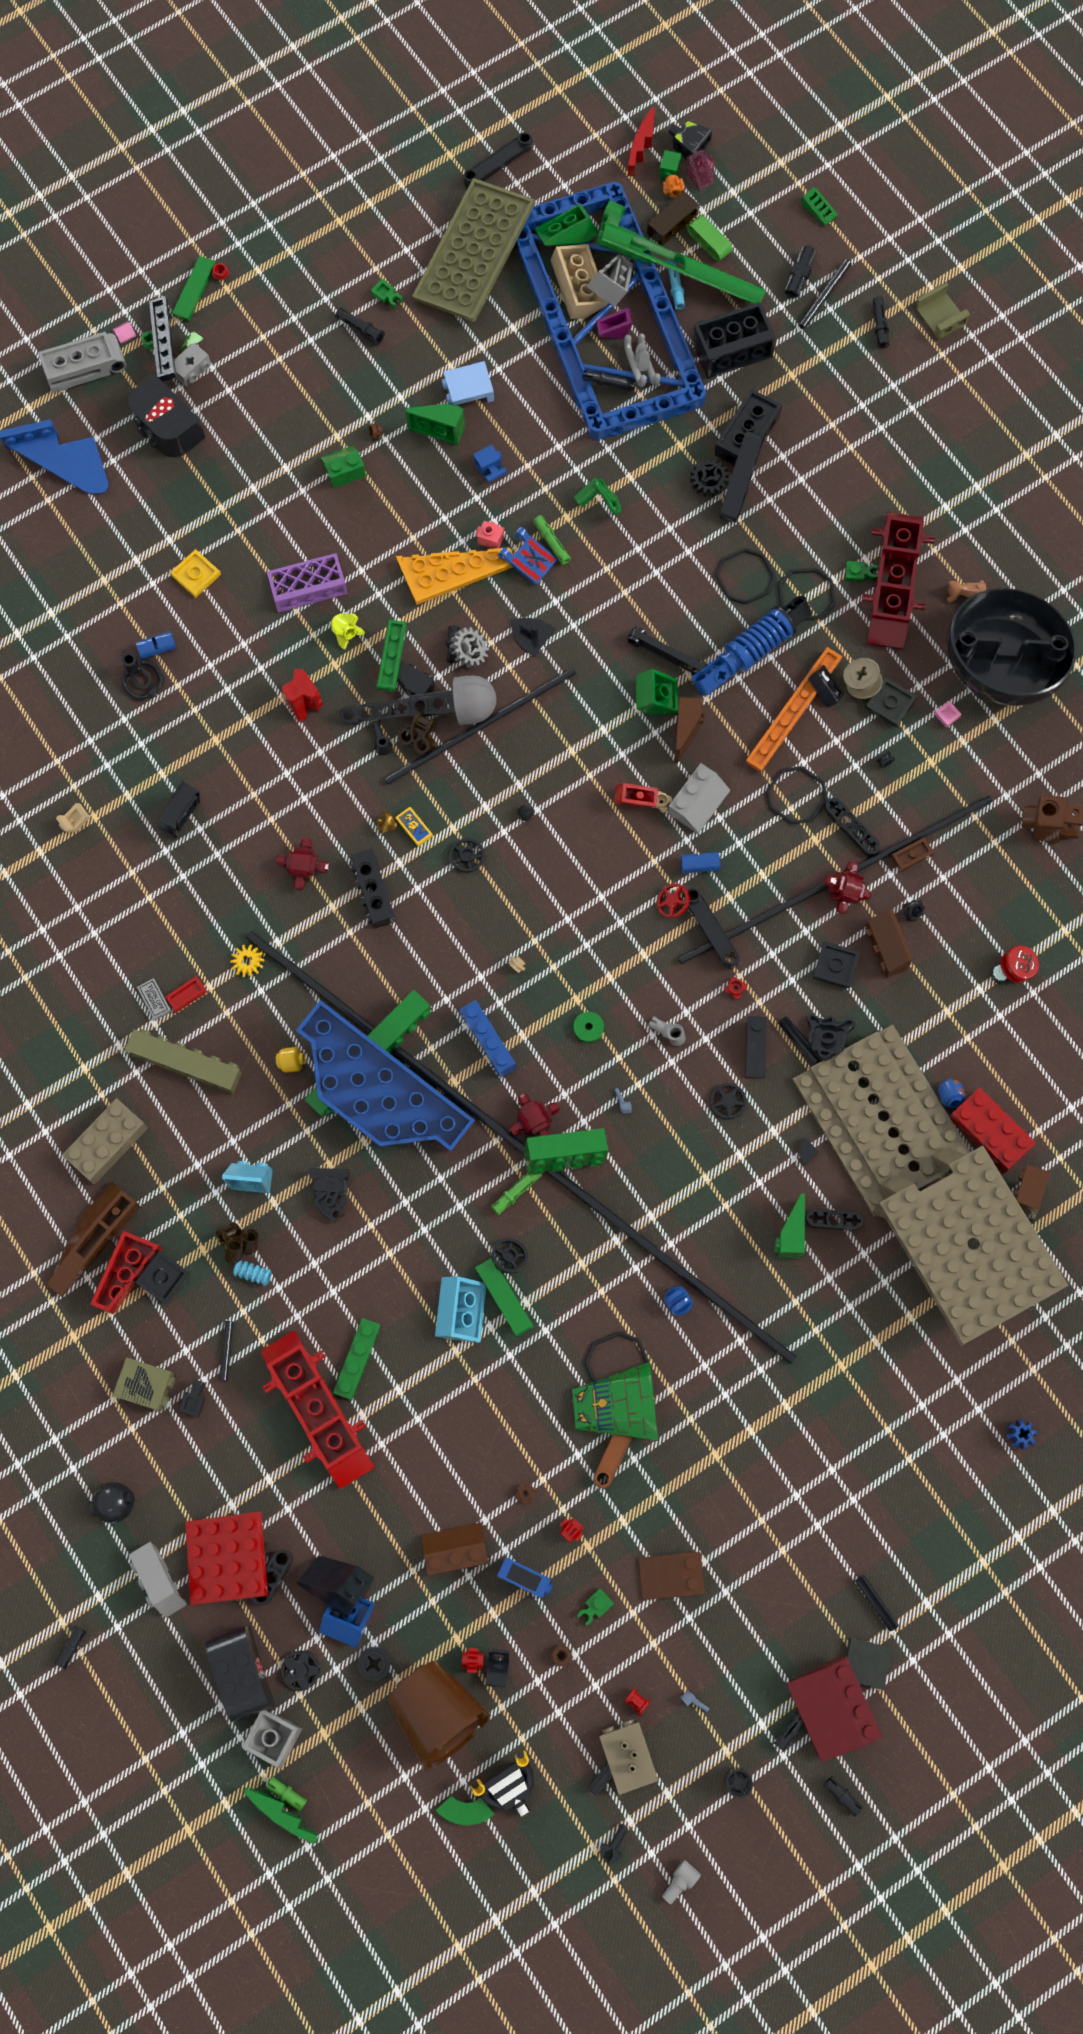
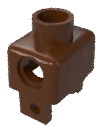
(1052, 818)

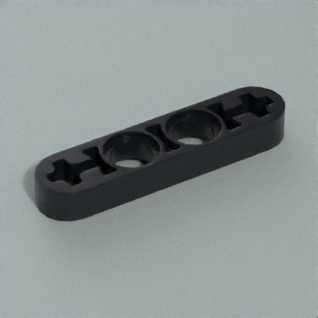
(850, 828)

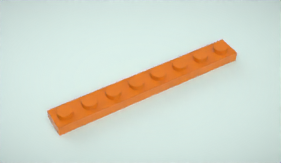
(790, 714)

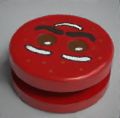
(1019, 964)

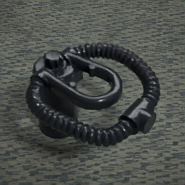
(132, 667)

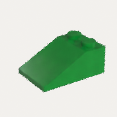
(567, 228)
(437, 421)
(792, 1237)

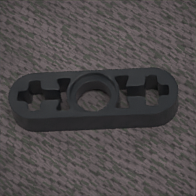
(848, 1225)

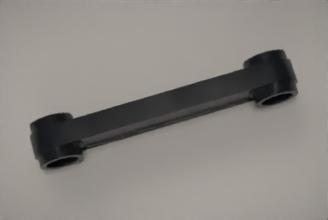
(499, 159)
(639, 637)
(712, 929)

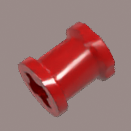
(637, 1701)

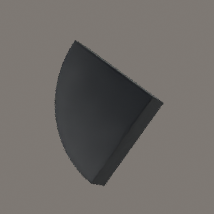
(807, 1151)

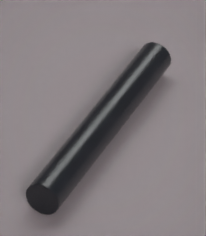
(226, 1351)

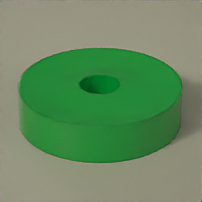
(592, 1019)

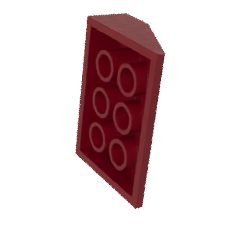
(834, 1709)

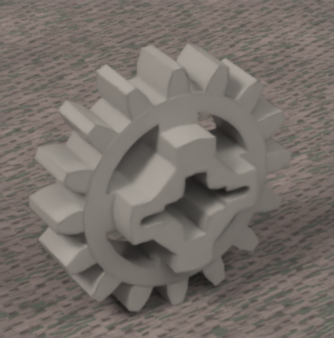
(469, 647)

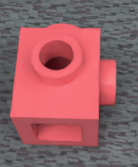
(490, 535)

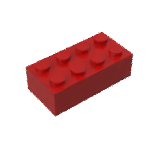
(992, 1128)

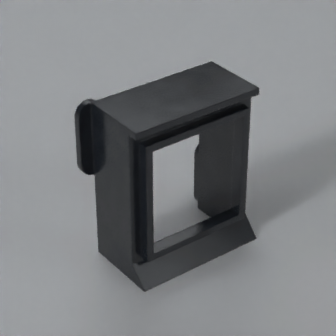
(179, 809)

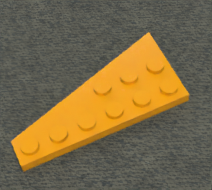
(447, 571)

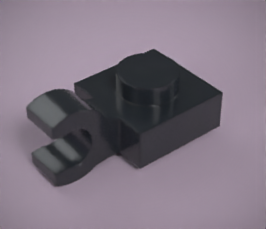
(193, 1402)

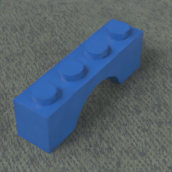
(488, 1039)

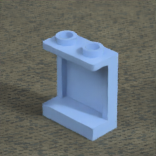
(468, 384)

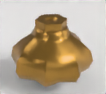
(386, 823)

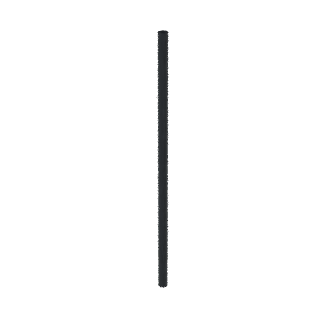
(479, 726)

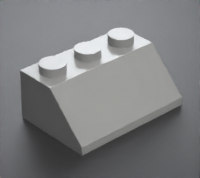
(698, 798)

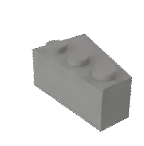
(156, 1580)

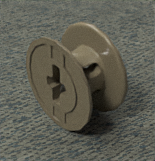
(863, 678)

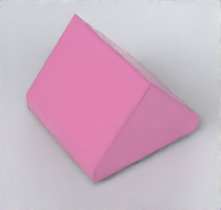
(124, 332)

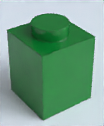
(670, 164)

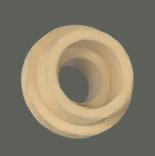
(517, 964)

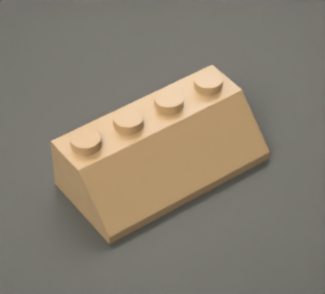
(574, 271)

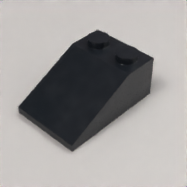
(336, 1583)

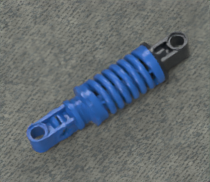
(753, 644)

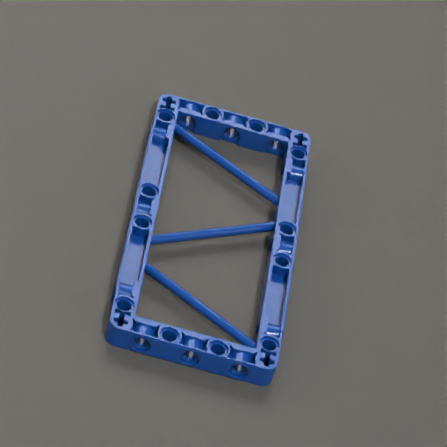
(643, 412)

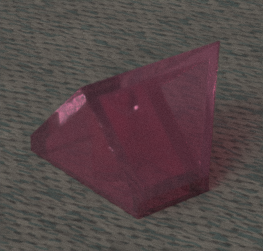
(701, 169)

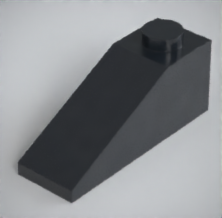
(756, 1047)

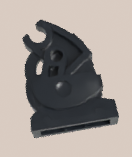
(328, 1188)

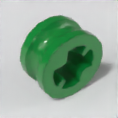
(146, 337)

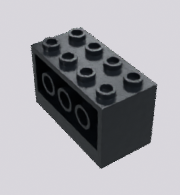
(733, 340)

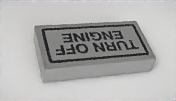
(154, 999)

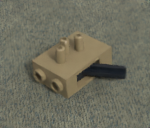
(627, 1759)

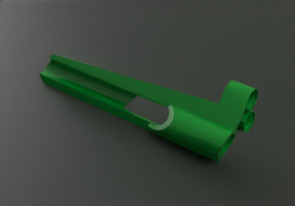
(633, 246)

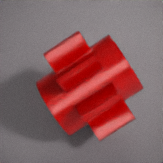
(571, 1530)
(472, 1660)

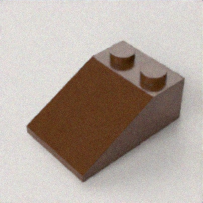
(690, 716)
(1031, 1190)
(671, 1575)

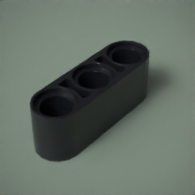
(280, 1570)

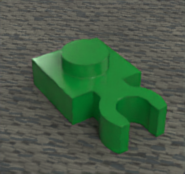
(385, 292)
(857, 571)
(598, 1605)

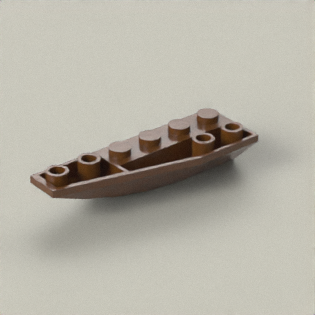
(94, 1232)

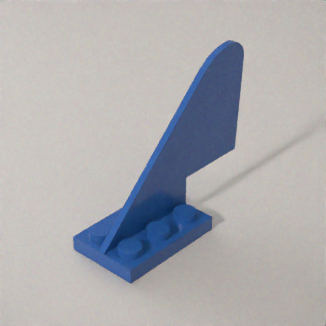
(73, 461)

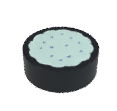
(997, 975)

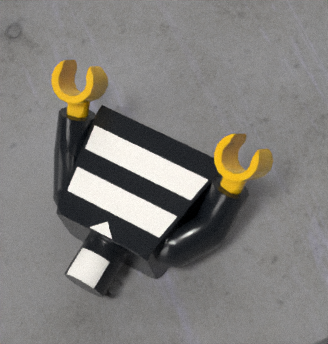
(509, 1787)

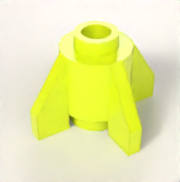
(344, 627)

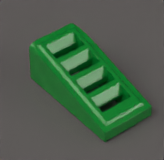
(810, 199)

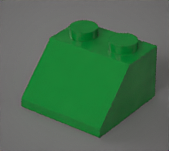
(343, 466)
(656, 693)

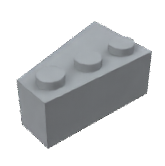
(613, 280)

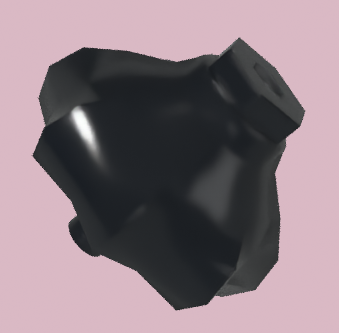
(913, 910)

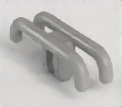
(640, 361)

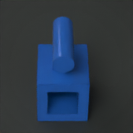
(489, 461)

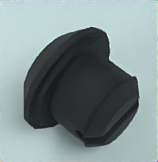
(525, 812)

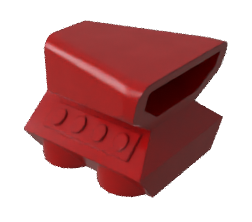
(301, 694)

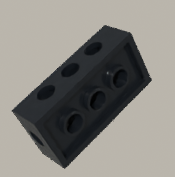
(755, 415)

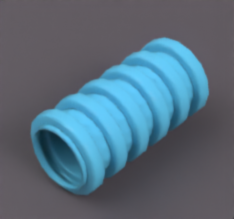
(252, 1272)

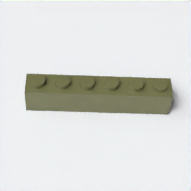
(183, 1061)

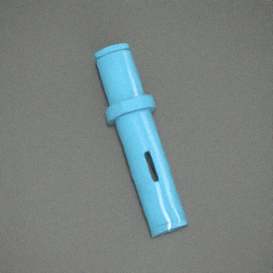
(676, 289)

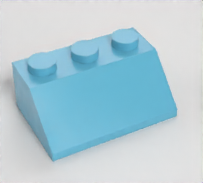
(460, 1309)

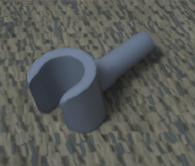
(624, 1106)
(688, 1698)

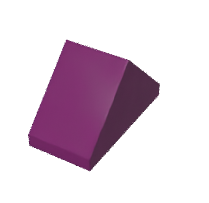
(615, 324)

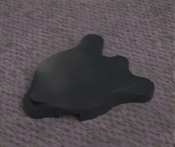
(828, 1037)

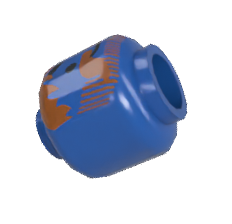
(951, 1093)

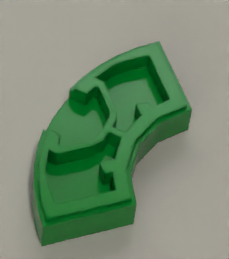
(465, 1812)

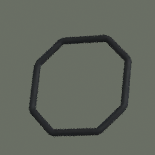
(809, 570)
(755, 597)
(784, 816)
(607, 1338)

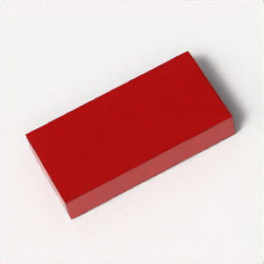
(186, 994)

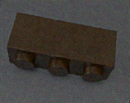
(672, 218)

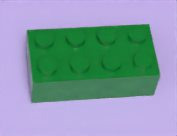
(565, 1151)

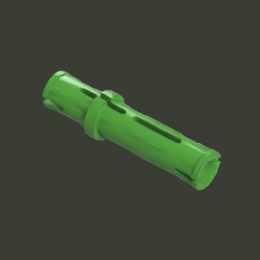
(548, 534)
(513, 1193)

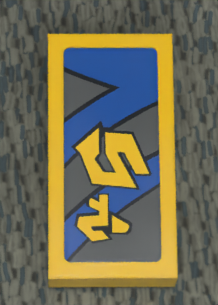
(414, 826)

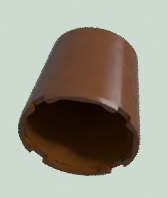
(435, 1713)

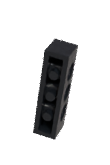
(361, 862)

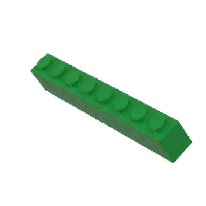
(387, 1036)

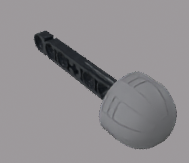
(471, 700)

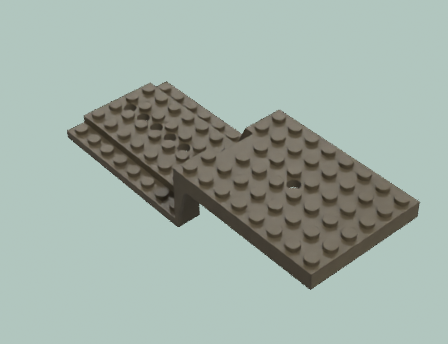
(932, 1223)

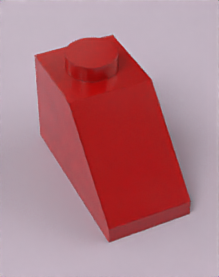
(635, 795)

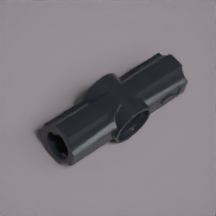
(800, 272)

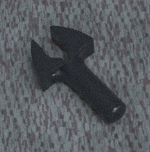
(614, 1844)

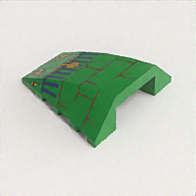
(618, 1404)

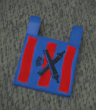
(530, 559)

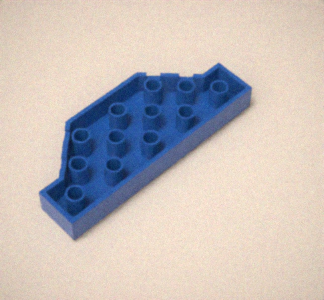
(375, 1088)

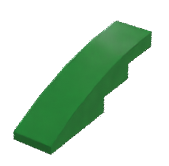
(504, 1297)
(275, 1811)

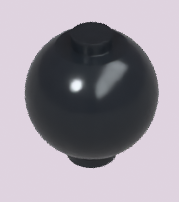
(112, 1502)

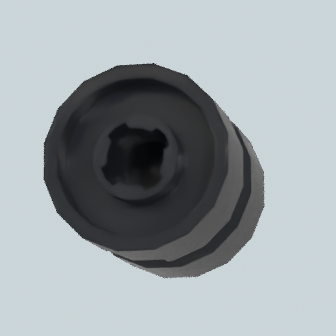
(738, 1782)

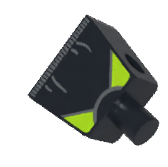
(690, 138)

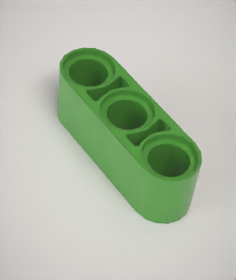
(709, 238)

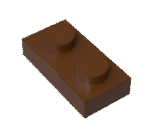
(912, 854)

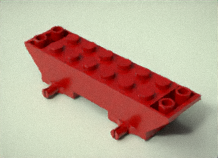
(317, 1410)

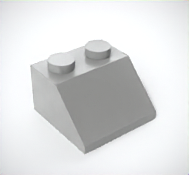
(272, 1738)

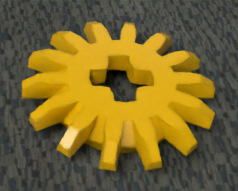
(240, 958)

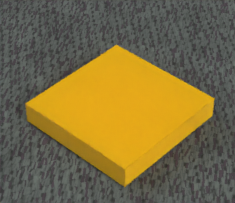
(195, 573)

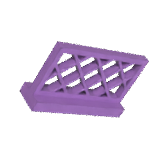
(310, 593)

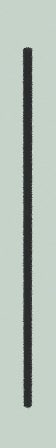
(820, 887)

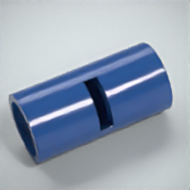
(156, 645)
(700, 863)

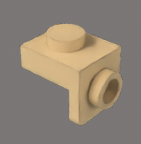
(73, 819)

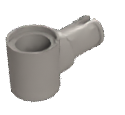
(668, 1030)
(684, 1877)

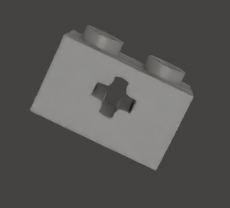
(191, 364)

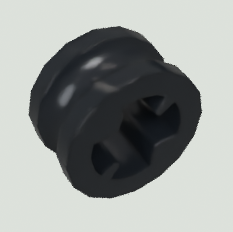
(885, 759)

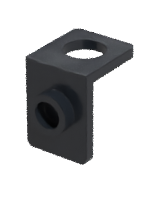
(497, 1668)

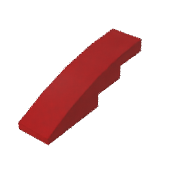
(642, 140)

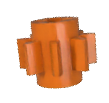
(673, 186)

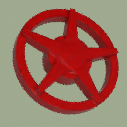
(673, 900)

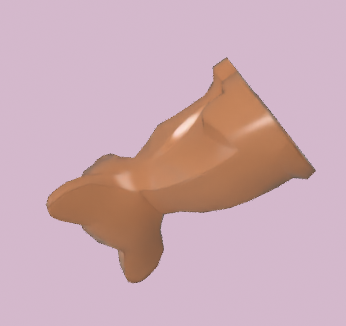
(969, 589)

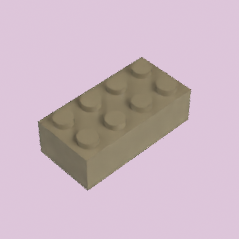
(105, 1141)

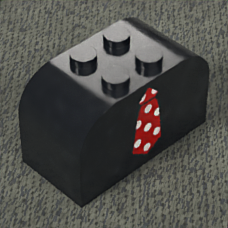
(164, 418)
(239, 1674)

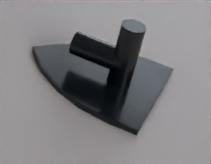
(531, 633)

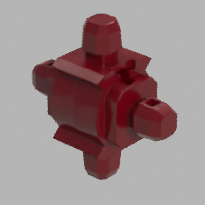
(302, 864)
(847, 887)
(533, 1117)

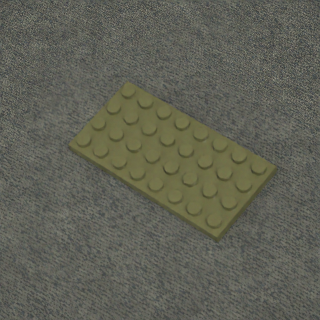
(473, 249)

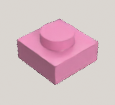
(947, 714)

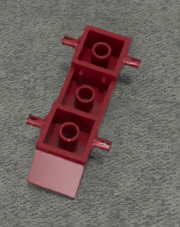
(895, 579)

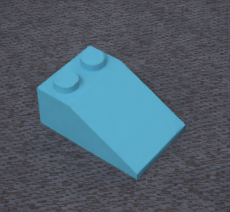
(248, 1177)

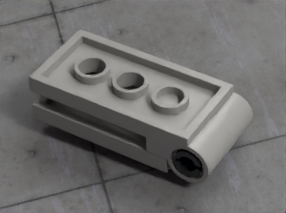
(82, 361)

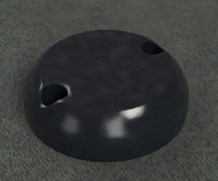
(1010, 646)

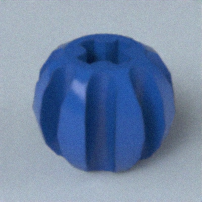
(678, 1300)
(1027, 1438)

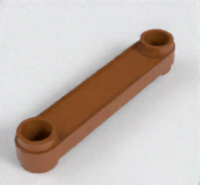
(612, 1458)

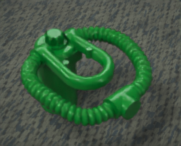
(595, 487)

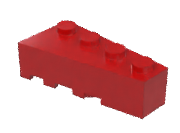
(124, 1266)

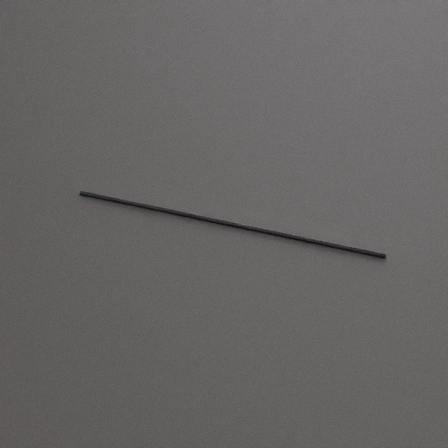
(519, 1145)

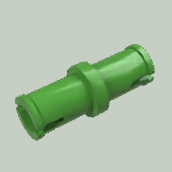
(286, 1794)

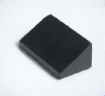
(826, 686)

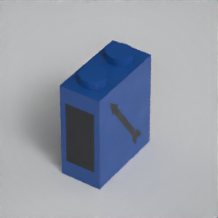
(525, 1578)

